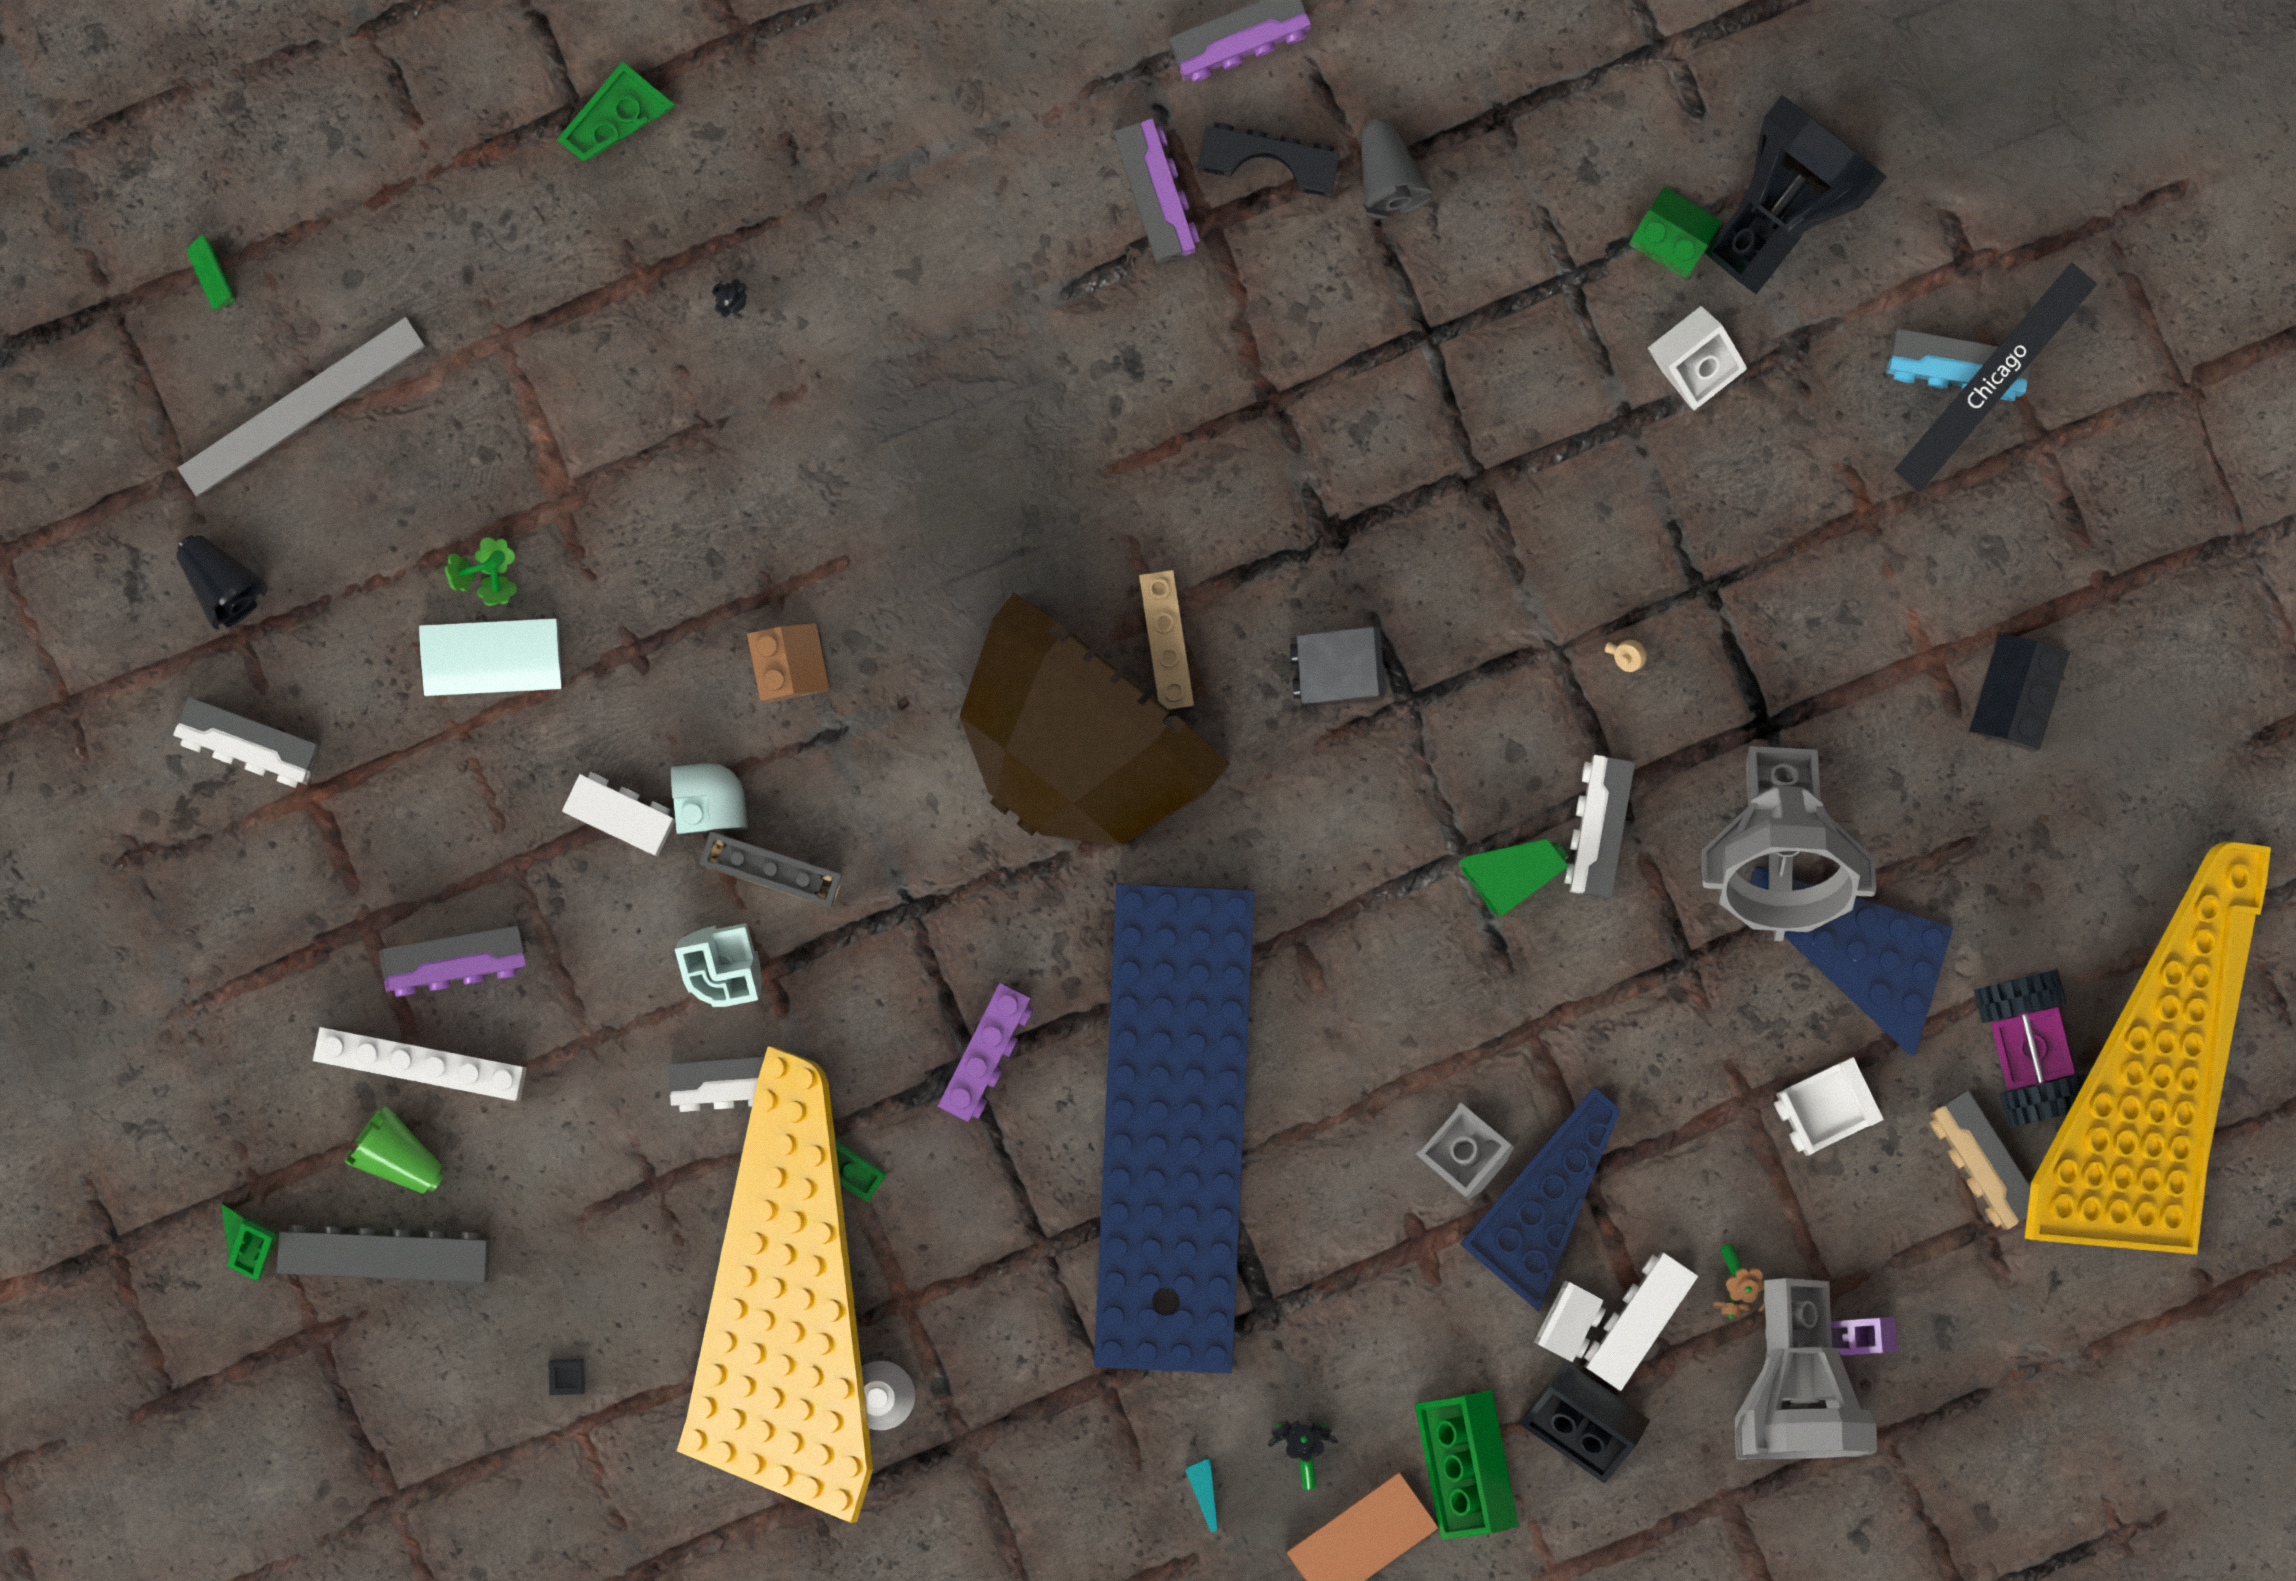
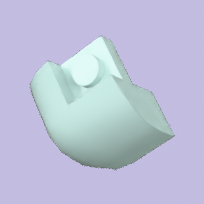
(707, 799)
(720, 965)

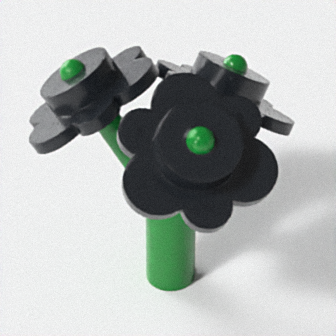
(1303, 1445)

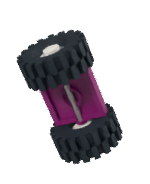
(2031, 1046)

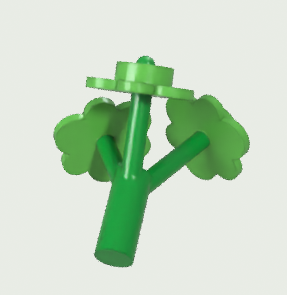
(493, 559)

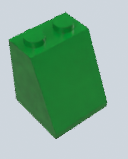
(1513, 873)

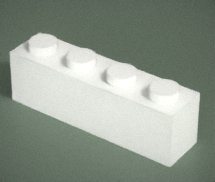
(1640, 1321)

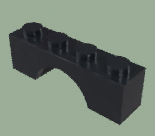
(1227, 150)

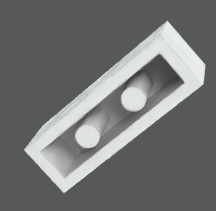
(619, 813)

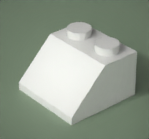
(1697, 357)
(1570, 1321)

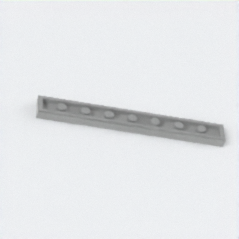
(301, 407)

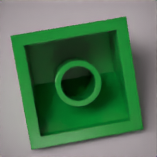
(1675, 232)

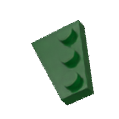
(613, 113)

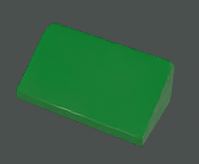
(210, 273)

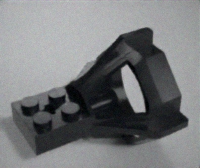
(1782, 202)

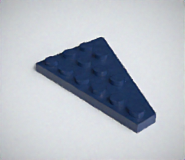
(1878, 960)

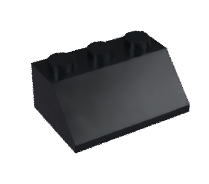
(2019, 692)
(1585, 1422)

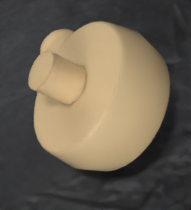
(1629, 654)

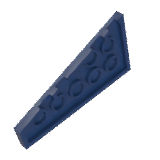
(1535, 1215)

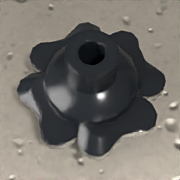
(730, 297)

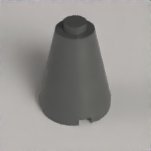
(1389, 172)

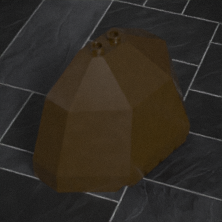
(1070, 743)

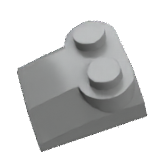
(1466, 1152)

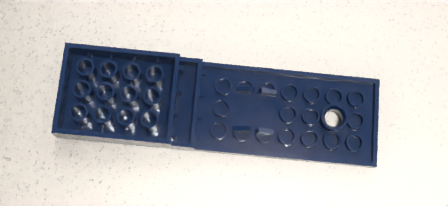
(1174, 1126)

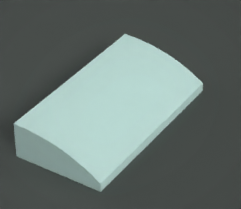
(490, 657)

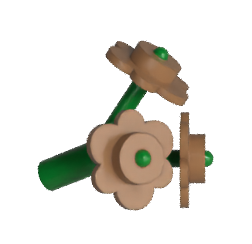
(1741, 1284)

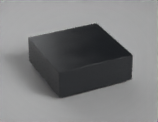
(566, 1377)

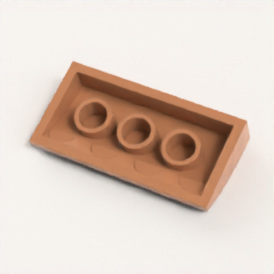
(1364, 1535)

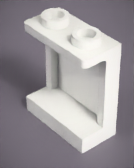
(1827, 1107)

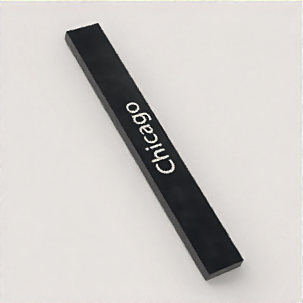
(1995, 377)

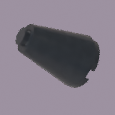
(219, 581)

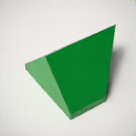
(247, 1243)

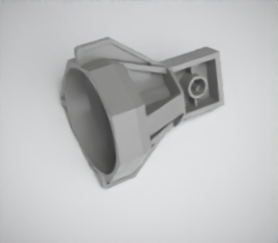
(1781, 821)
(1803, 1370)

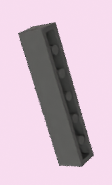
(383, 1256)

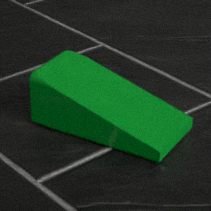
(857, 1173)

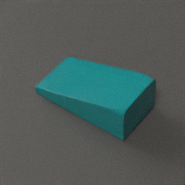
(1202, 1484)

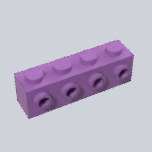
(981, 1059)

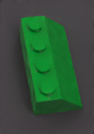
(1466, 1465)

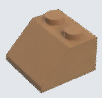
(788, 662)

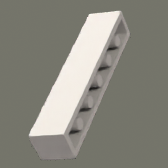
(419, 1064)

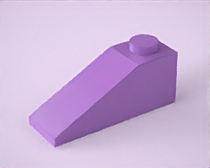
(1864, 1336)

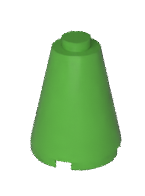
(395, 1154)

